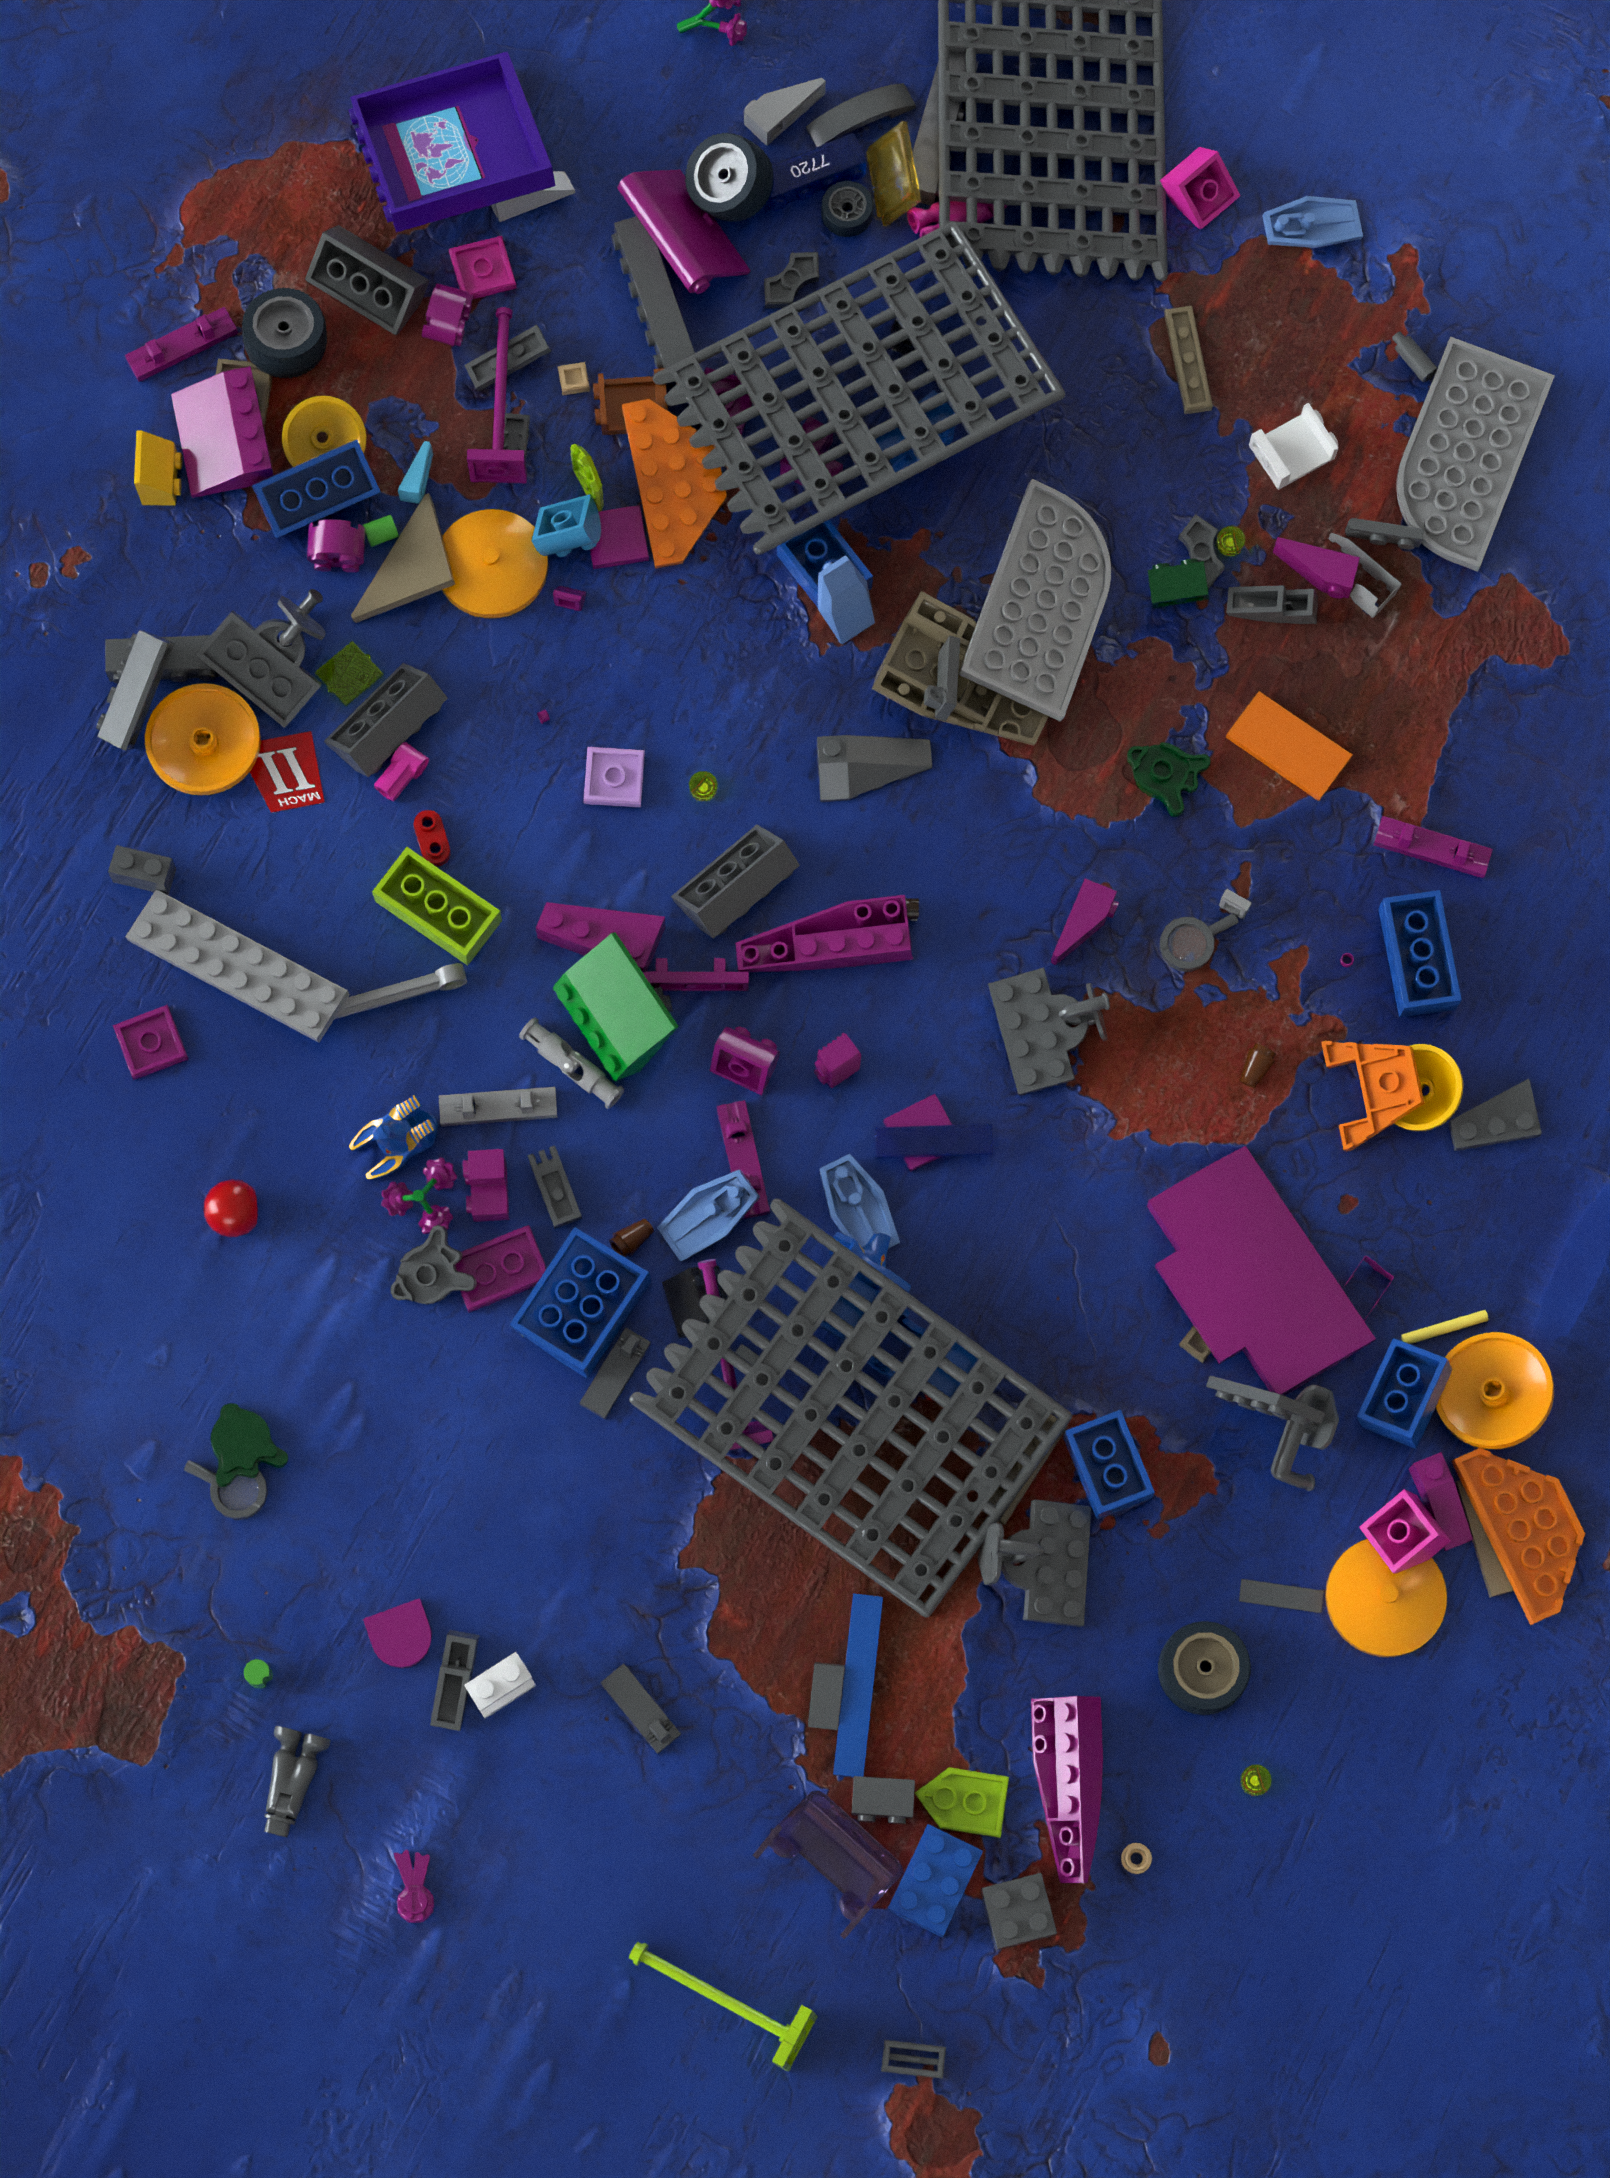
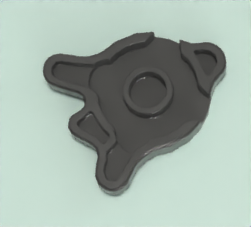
(430, 1271)

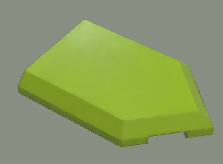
(587, 474)
(966, 1801)

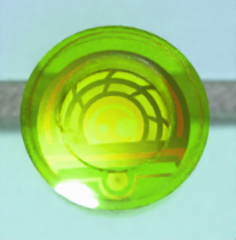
(1230, 541)
(703, 786)
(1255, 1780)

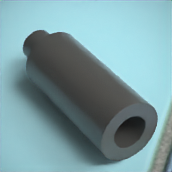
(1414, 357)

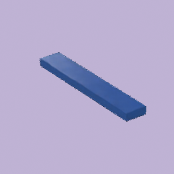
(858, 1686)

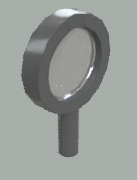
(1189, 942)
(239, 1499)

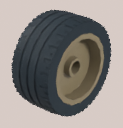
(1198, 1690)

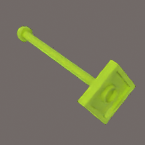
(791, 2035)

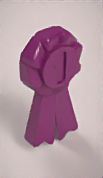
(415, 1901)

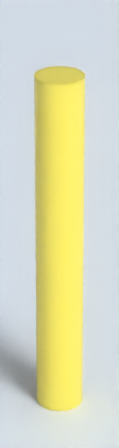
(1445, 1327)

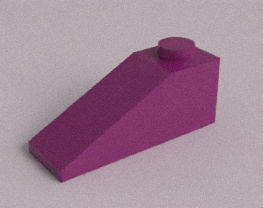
(1323, 568)
(1086, 917)
(1441, 1498)

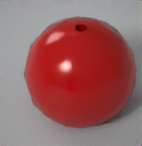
(231, 1208)

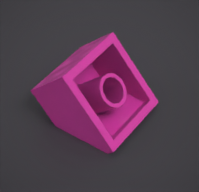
(1200, 186)
(1404, 1532)

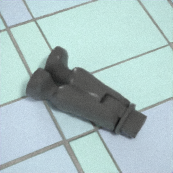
(291, 1778)

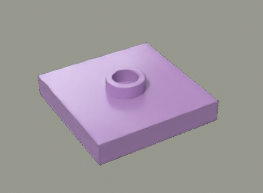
(614, 777)

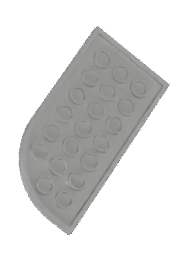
(1468, 449)
(1041, 604)

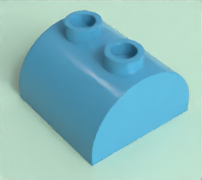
(567, 527)

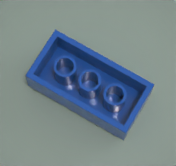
(316, 488)
(1419, 953)

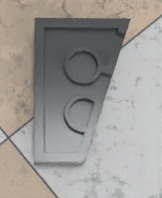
(1498, 1120)

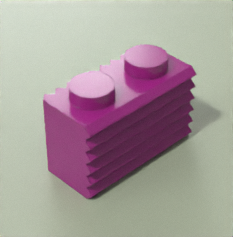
(837, 1061)

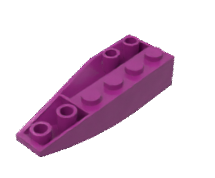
(833, 938)
(1069, 1778)

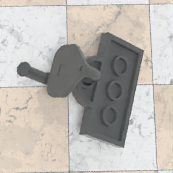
(262, 664)
(1037, 1028)
(1309, 1418)
(1051, 1560)

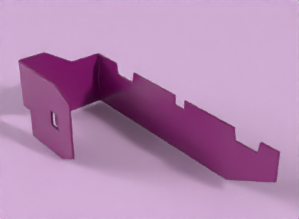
(1375, 1266)

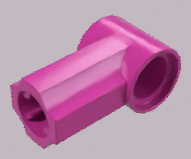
(404, 766)

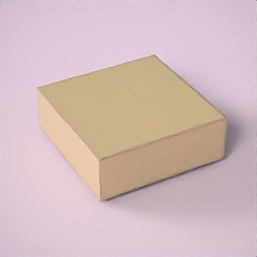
(573, 378)

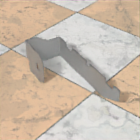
(1367, 599)

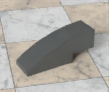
(1273, 604)
(454, 1673)

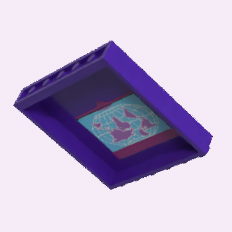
(451, 142)

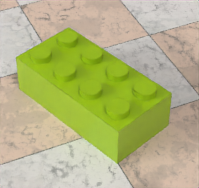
(437, 906)

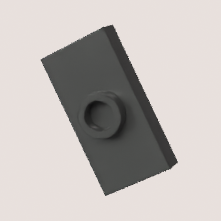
(516, 432)

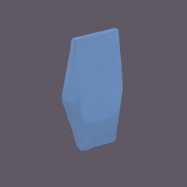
(1313, 222)
(844, 599)
(856, 1201)
(708, 1214)

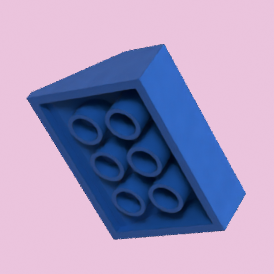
(581, 1302)

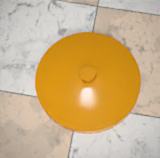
(493, 564)
(202, 739)
(1496, 1391)
(1381, 1609)

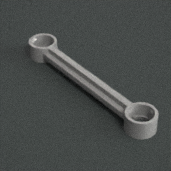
(444, 978)

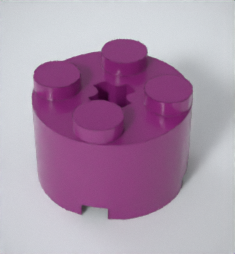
(447, 315)
(336, 545)

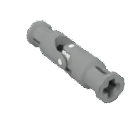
(562, 1055)

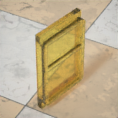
(893, 174)

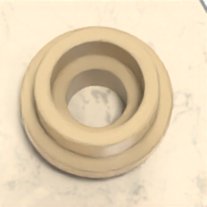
(1144, 1853)

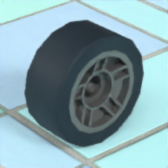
(849, 195)

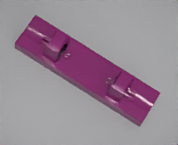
(181, 344)
(1433, 847)
(698, 981)
(742, 1151)

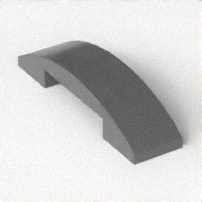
(860, 111)

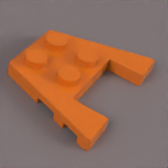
(1387, 1083)

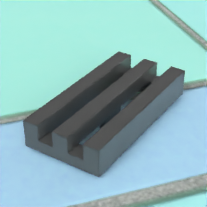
(914, 2059)

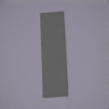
(1281, 1596)

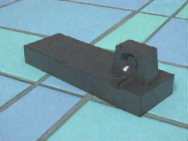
(521, 352)
(944, 695)
(615, 1373)
(640, 1708)

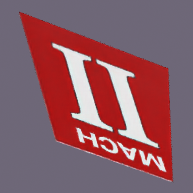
(288, 772)

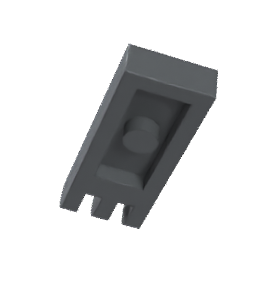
(1383, 533)
(555, 1188)

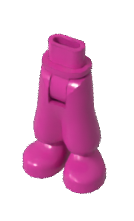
(920, 219)

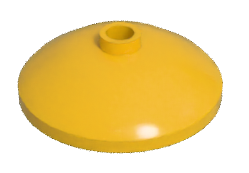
(319, 415)
(1445, 1086)

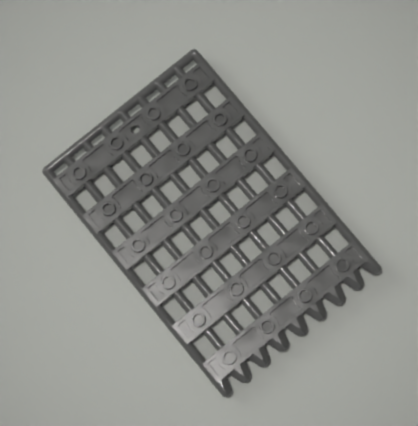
(1054, 143)
(881, 372)
(730, 1317)

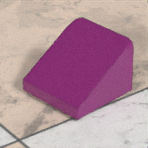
(569, 598)

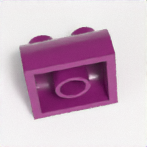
(744, 1059)

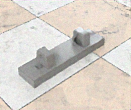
(498, 1106)

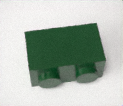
(1178, 583)

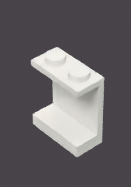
(1294, 447)
(500, 1685)

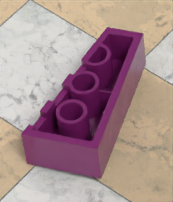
(585, 927)

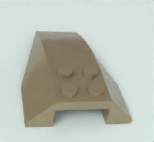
(913, 666)

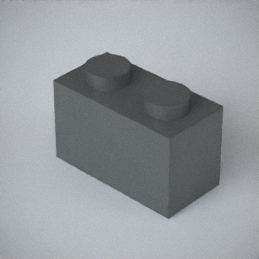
(142, 869)
(882, 1799)

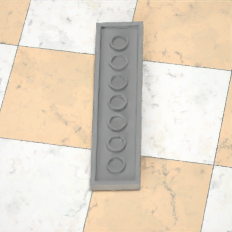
(237, 965)

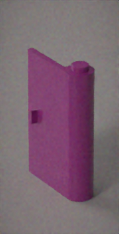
(680, 229)

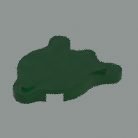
(1165, 772)
(242, 1443)

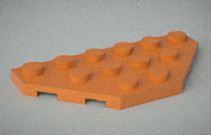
(671, 480)
(1527, 1527)

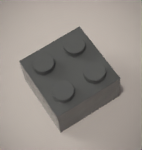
(1018, 1911)

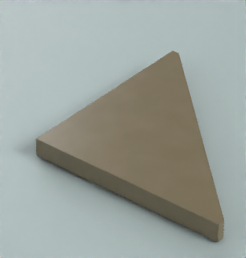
(412, 568)

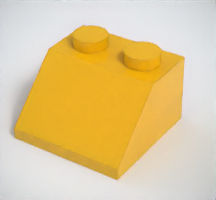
(156, 469)

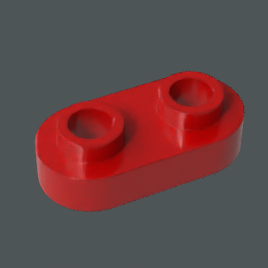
(432, 836)

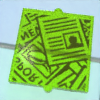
(349, 673)

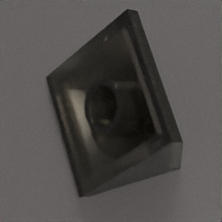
(684, 1296)

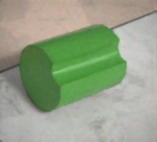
(380, 530)
(257, 1673)

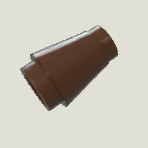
(1256, 1065)
(630, 1238)

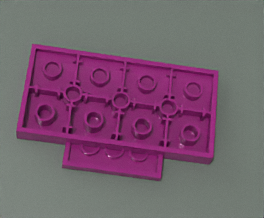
(1254, 1275)

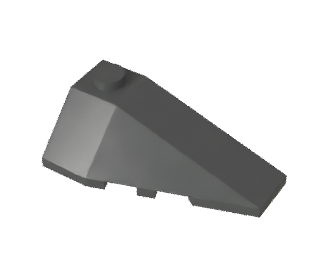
(863, 763)

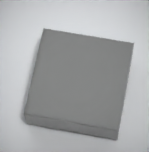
(1235, 904)

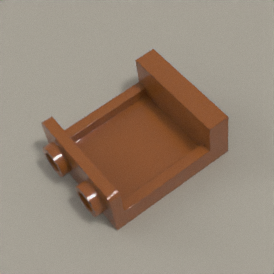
(618, 391)

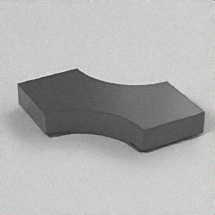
(800, 271)
(1199, 539)

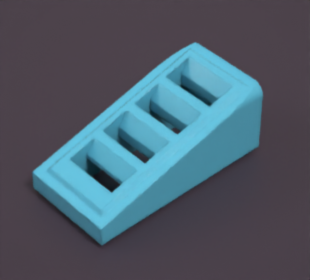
(415, 481)

